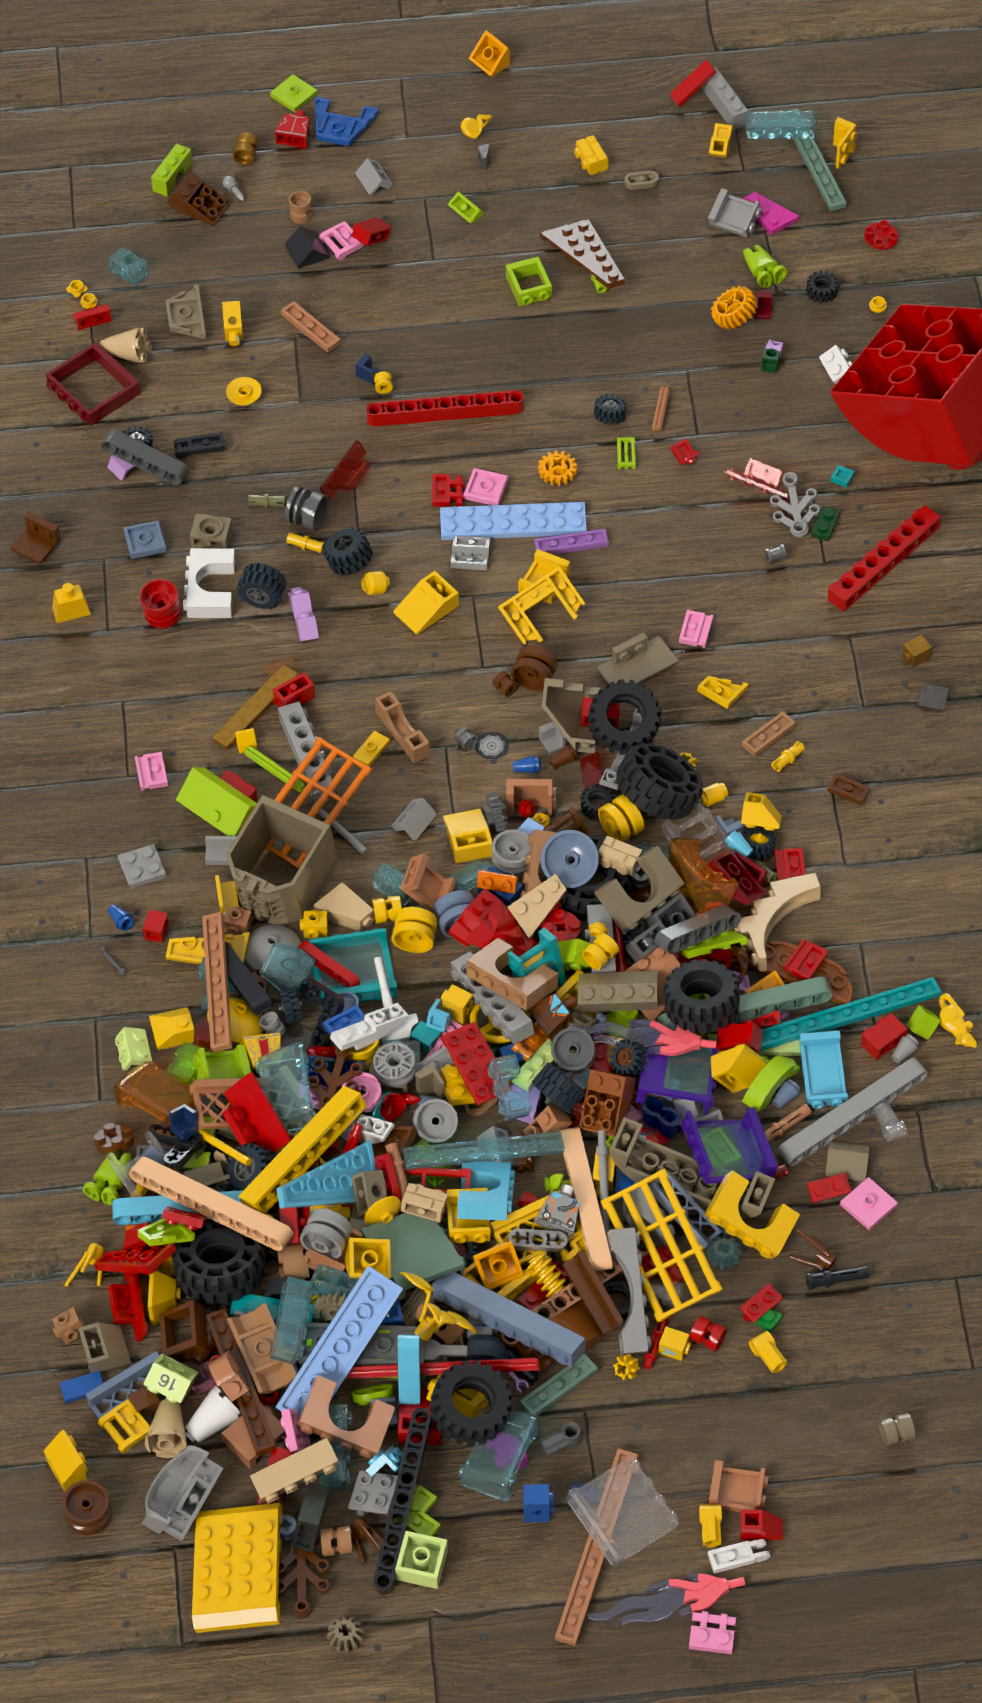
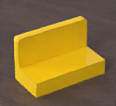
(226, 894)

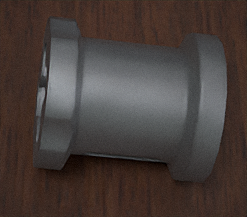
(775, 554)

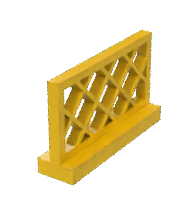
(521, 1217)

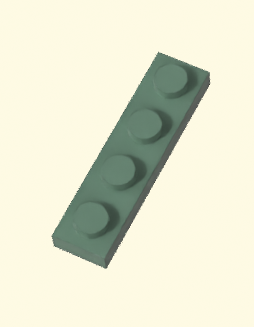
(558, 1386)

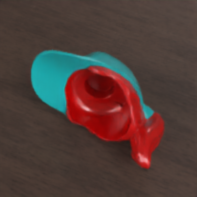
(393, 1105)

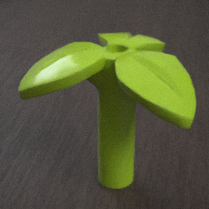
(555, 1182)

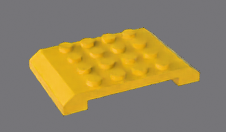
(236, 1568)

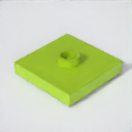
(293, 93)

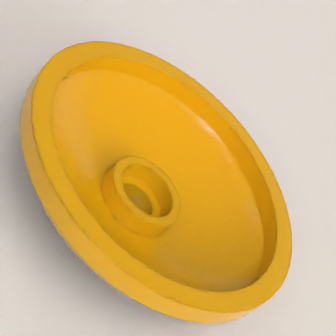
(242, 1019)

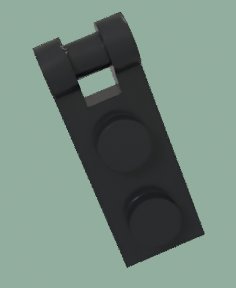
(199, 445)

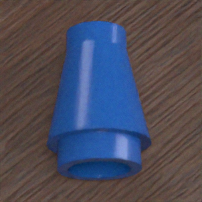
(528, 765)
(121, 918)

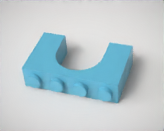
(487, 1204)

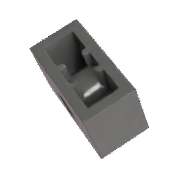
(644, 942)

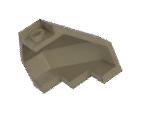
(563, 705)

